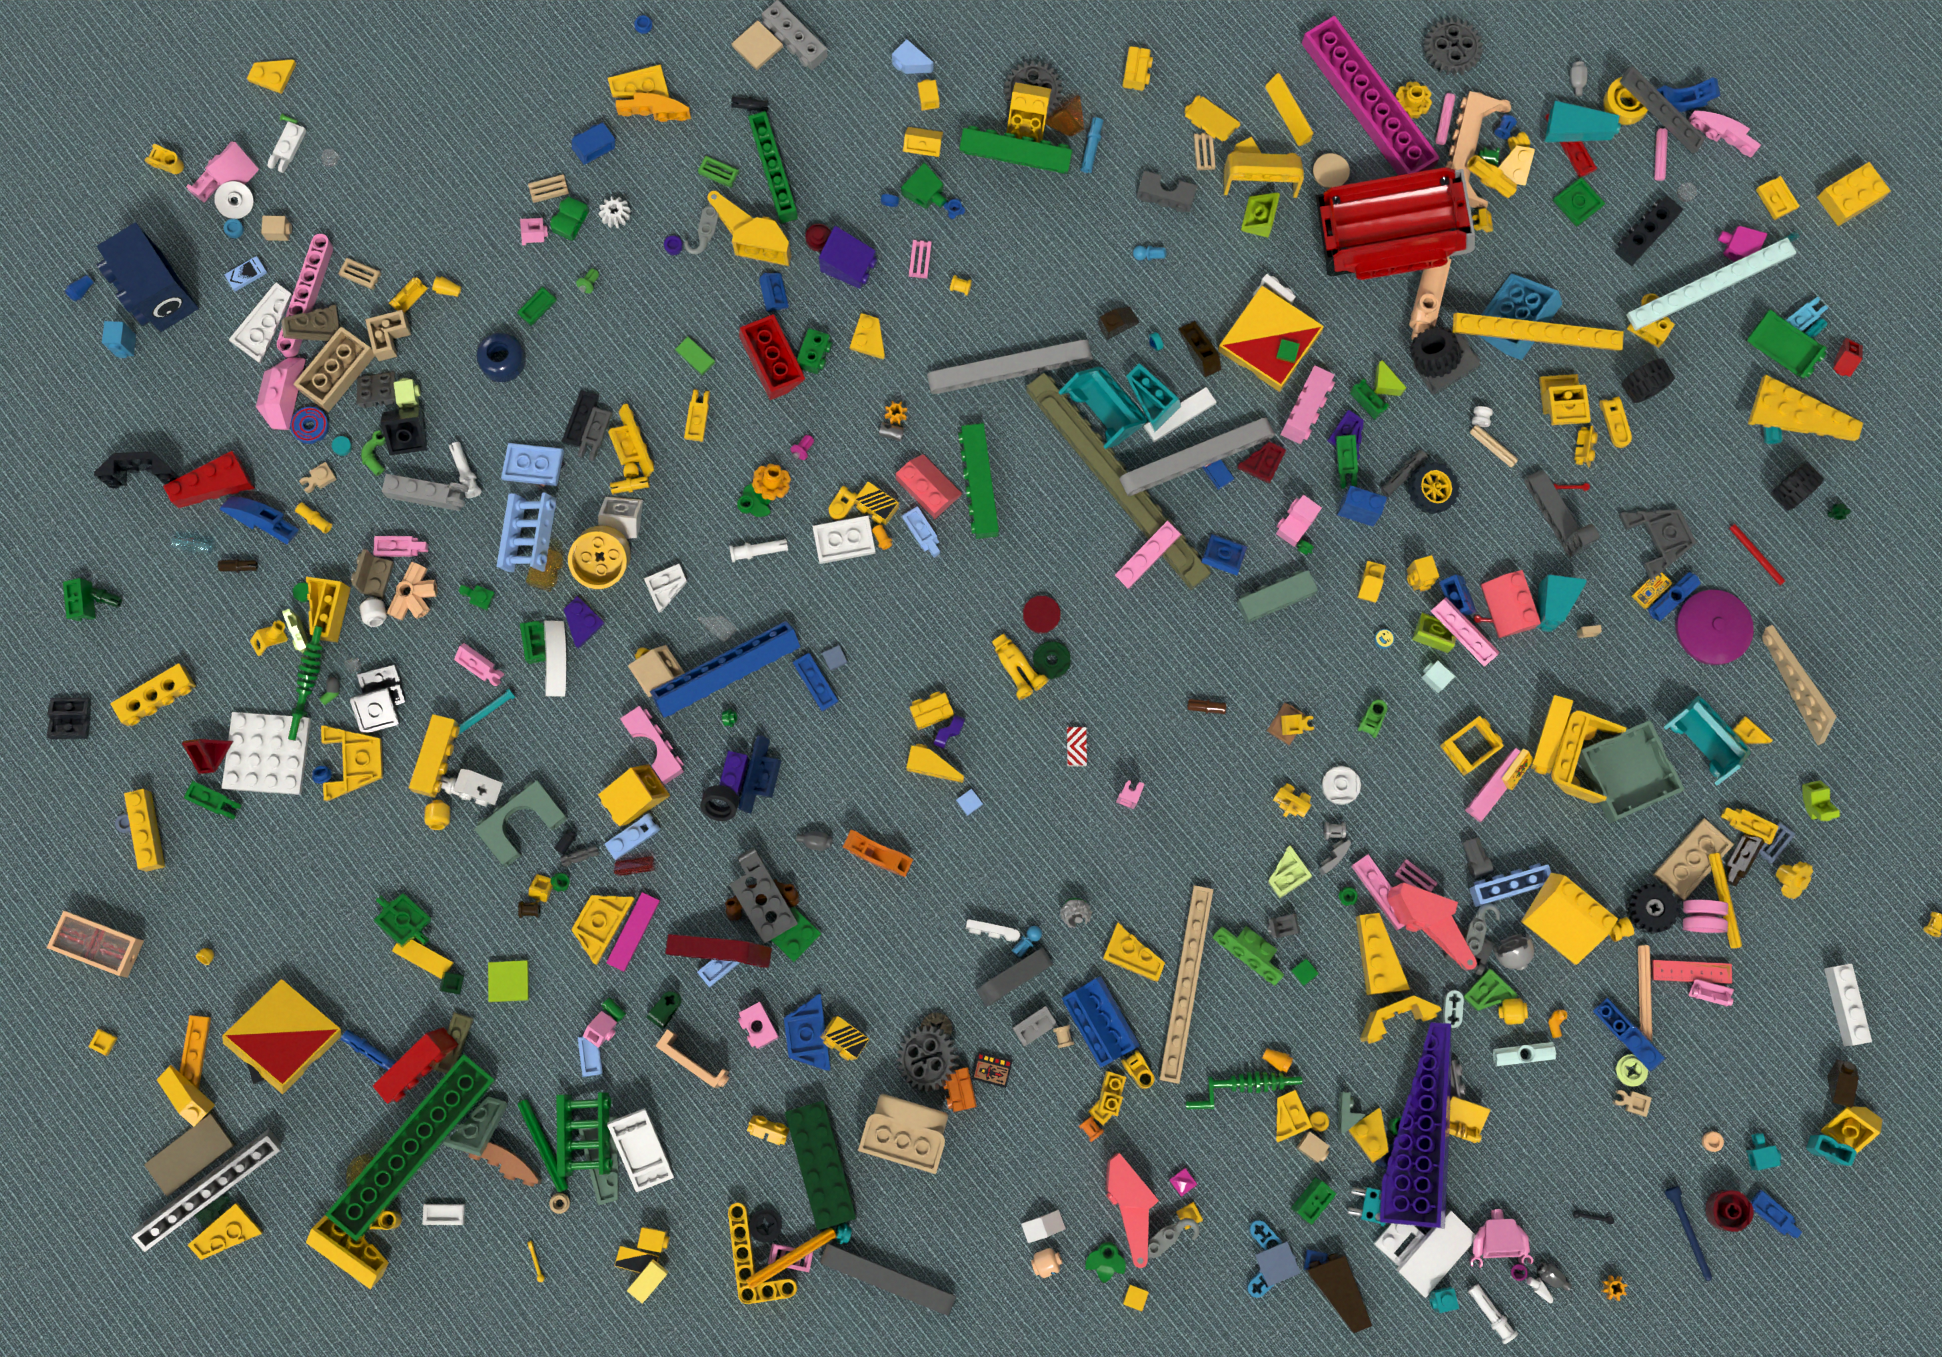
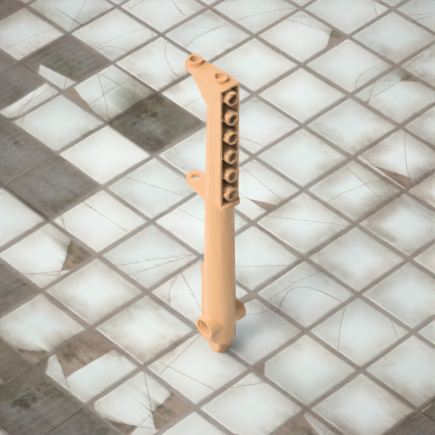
(1433, 280)

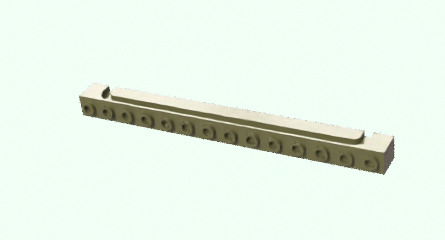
(1108, 470)

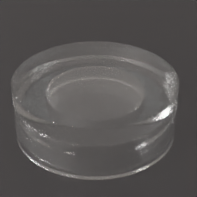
(1686, 192)

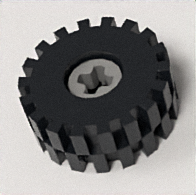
(1642, 914)

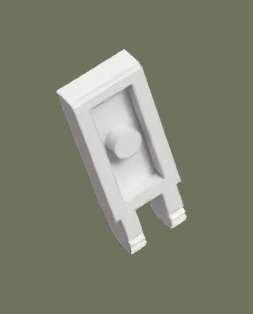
(287, 146)
(994, 931)

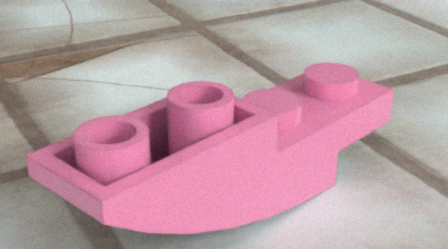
(1719, 126)

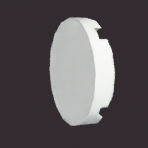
(1341, 785)

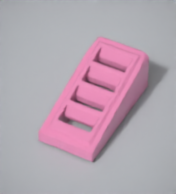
(773, 1253)

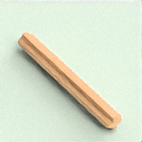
(1645, 990)

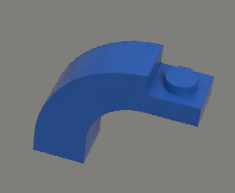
(1691, 97)

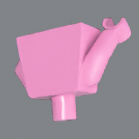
(1500, 1239)

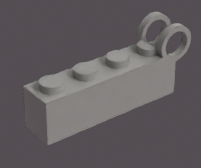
(425, 492)

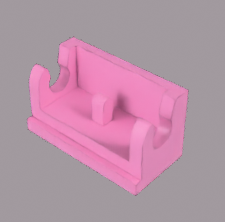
(204, 186)
(1128, 796)

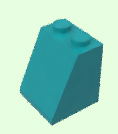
(1556, 599)

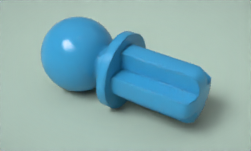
(1141, 253)
(1033, 934)

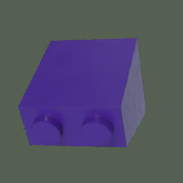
(847, 258)

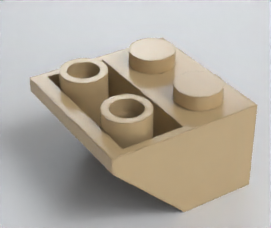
(655, 668)

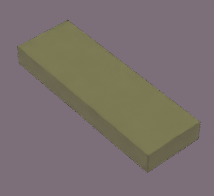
(459, 1030)

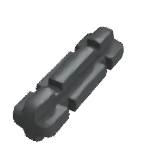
(579, 855)

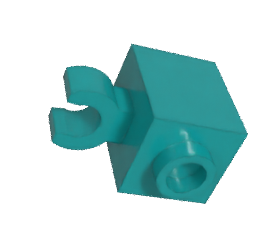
(1763, 1156)

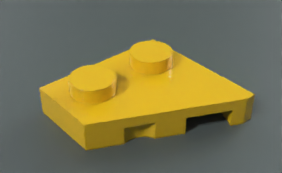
(1517, 164)
(1371, 1135)

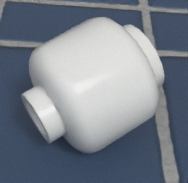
(373, 612)

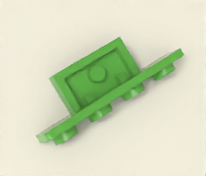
(1252, 951)

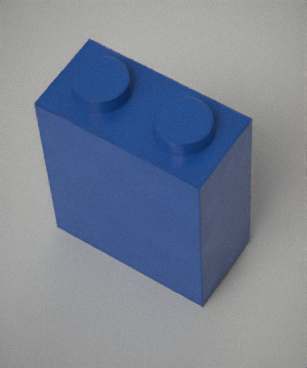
(1362, 506)

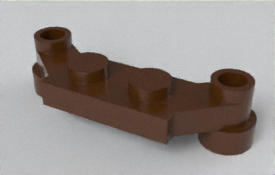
(733, 906)

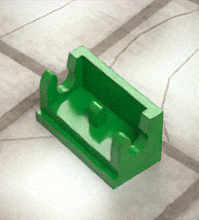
(1369, 399)
(77, 599)
(533, 641)
(1313, 1201)

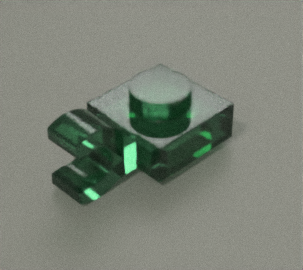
(212, 1211)

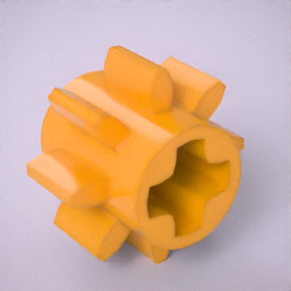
(893, 409)
(1610, 1291)

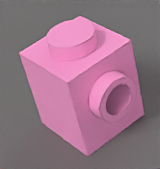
(600, 1029)

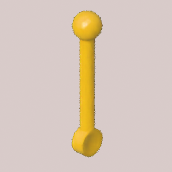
(540, 1278)

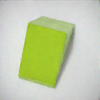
(1387, 382)

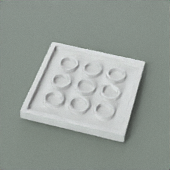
(264, 756)

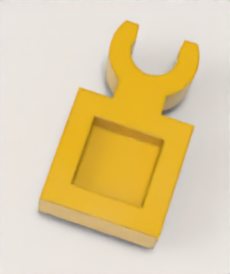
(1295, 724)

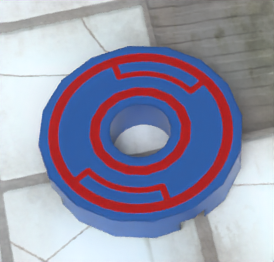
(307, 414)

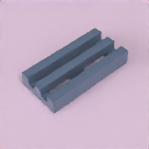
(1765, 855)

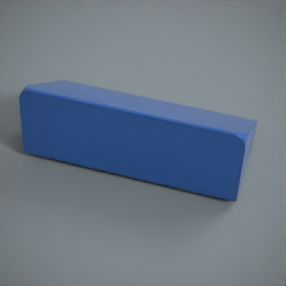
(773, 291)

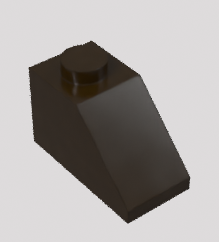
(1117, 321)
(1843, 1082)

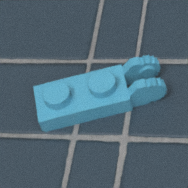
(1806, 315)

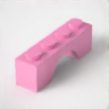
(639, 725)

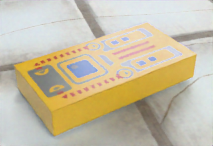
(1651, 590)

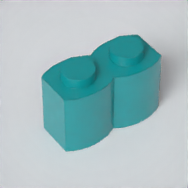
(1827, 1147)

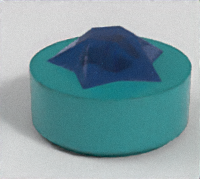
(1155, 341)

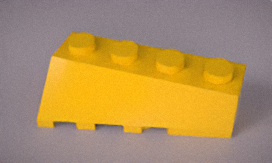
(354, 1257)

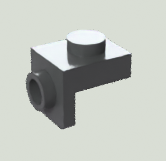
(1283, 926)

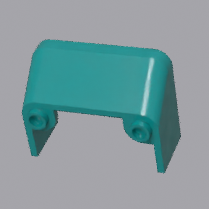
(1107, 401)
(1711, 736)

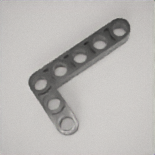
(1558, 516)

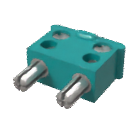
(1369, 1205)

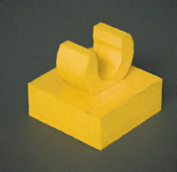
(1485, 220)

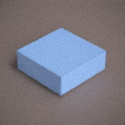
(969, 802)

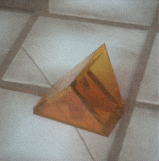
(1068, 117)

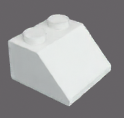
(622, 515)

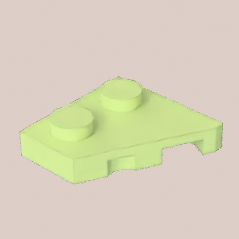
(296, 629)
(1289, 873)

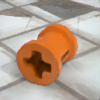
(1091, 1128)

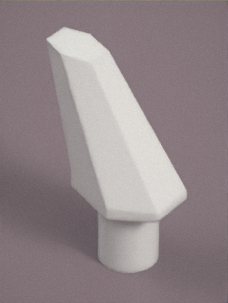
(1540, 1288)

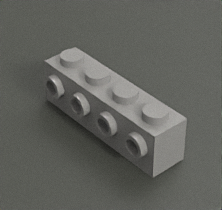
(794, 35)

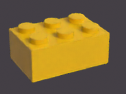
(1853, 194)

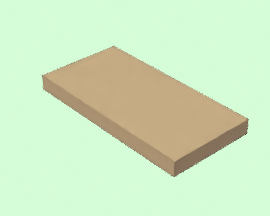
(1691, 861)

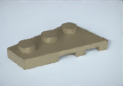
(315, 325)

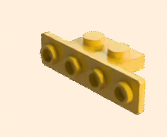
(629, 442)

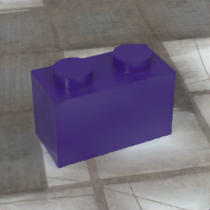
(734, 771)

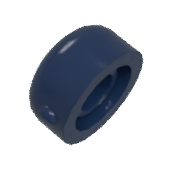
(504, 370)

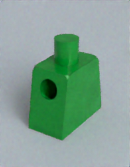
(924, 188)

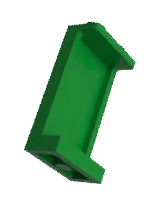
(1786, 345)

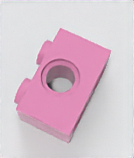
(757, 1013)

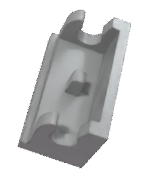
(1034, 1026)

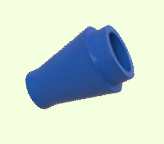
(78, 288)

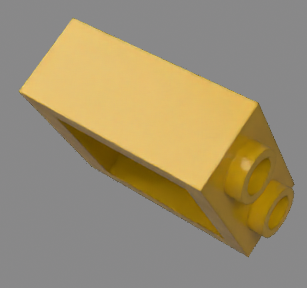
(1456, 755)

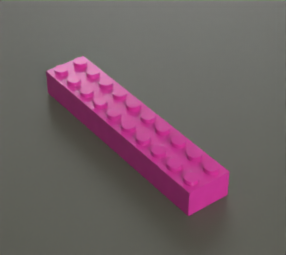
(1369, 98)

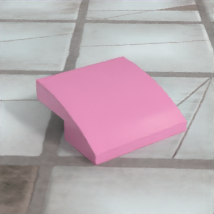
(232, 165)

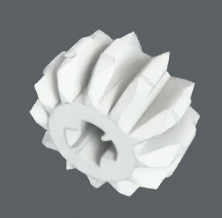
(612, 206)

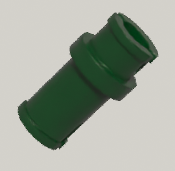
(103, 596)

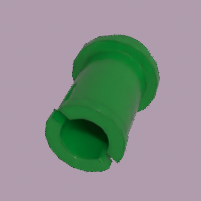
(613, 1009)

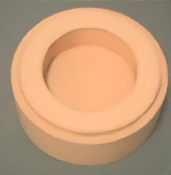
(1712, 1141)

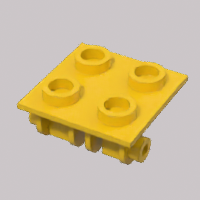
(1467, 1119)

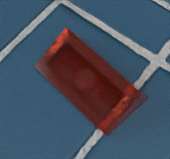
(634, 866)

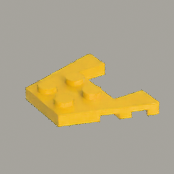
(360, 761)

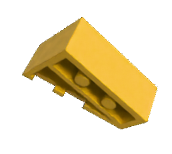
(327, 606)

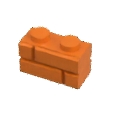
(960, 1091)

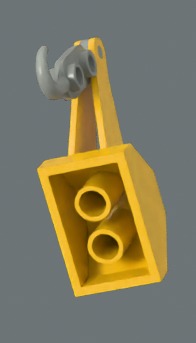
(751, 238)

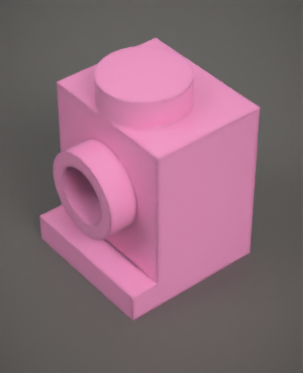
(533, 230)

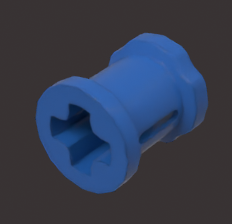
(1505, 127)

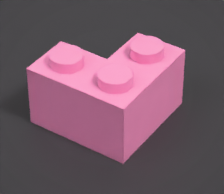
(1300, 517)

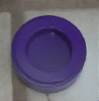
(673, 245)

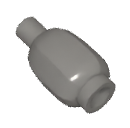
(1578, 77)

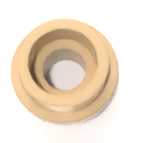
(553, 1203)

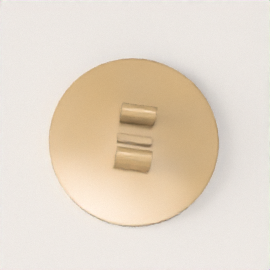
(1331, 170)

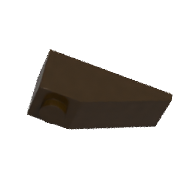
(1201, 349)

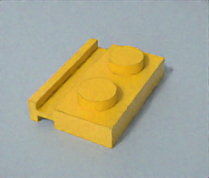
(1777, 198)

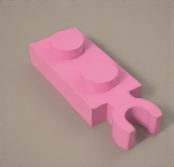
(478, 664)

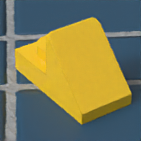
(1371, 581)

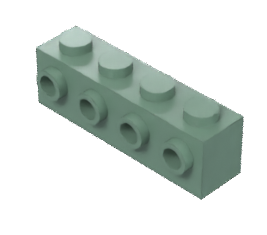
(1277, 596)

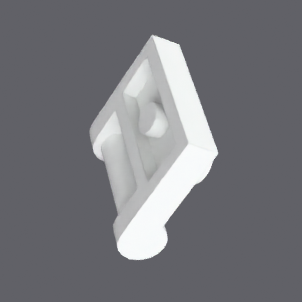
(1393, 1237)

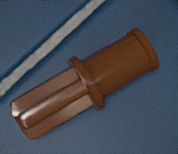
(1206, 706)

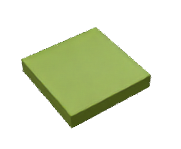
(508, 981)

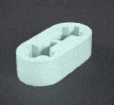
(1458, 1008)

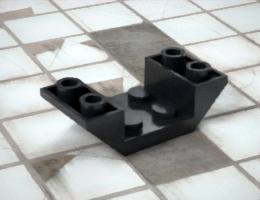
(115, 468)

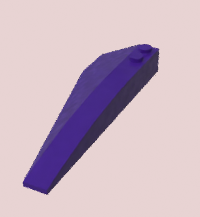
(1418, 1166)

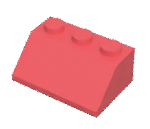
(927, 485)
(1510, 604)

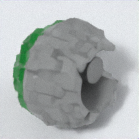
(1074, 910)

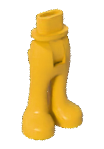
(1012, 657)

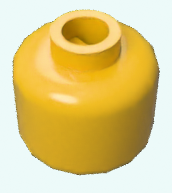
(437, 815)
(1513, 1011)

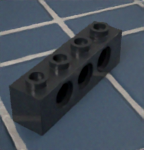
(1668, 210)

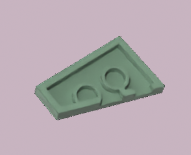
(478, 1129)

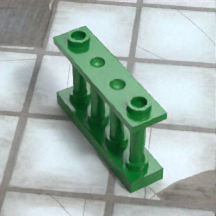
(566, 1144)

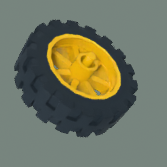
(1420, 497)

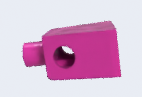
(1741, 242)

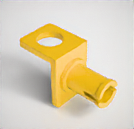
(269, 637)

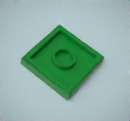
(1578, 202)

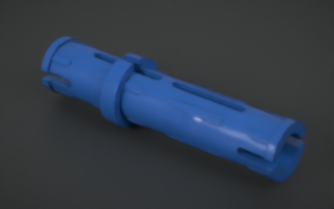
(362, 1046)

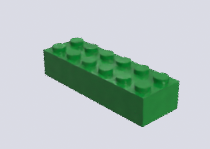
(1016, 151)

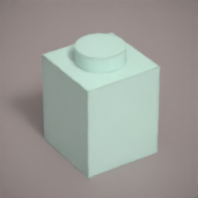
(1437, 676)

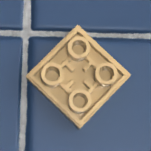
(757, 45)

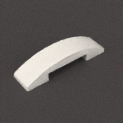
(555, 658)

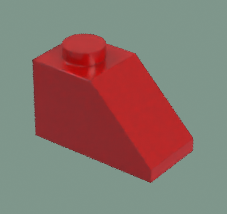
(1848, 358)

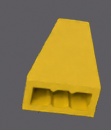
(1551, 734)

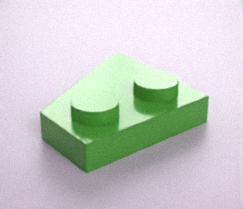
(1488, 991)

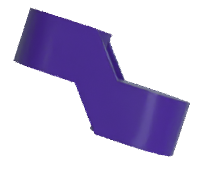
(953, 730)

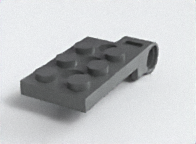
(755, 867)

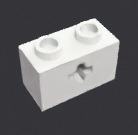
(478, 787)

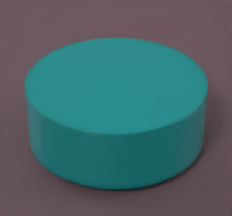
(341, 446)

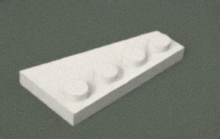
(260, 325)

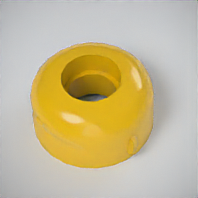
(1613, 105)

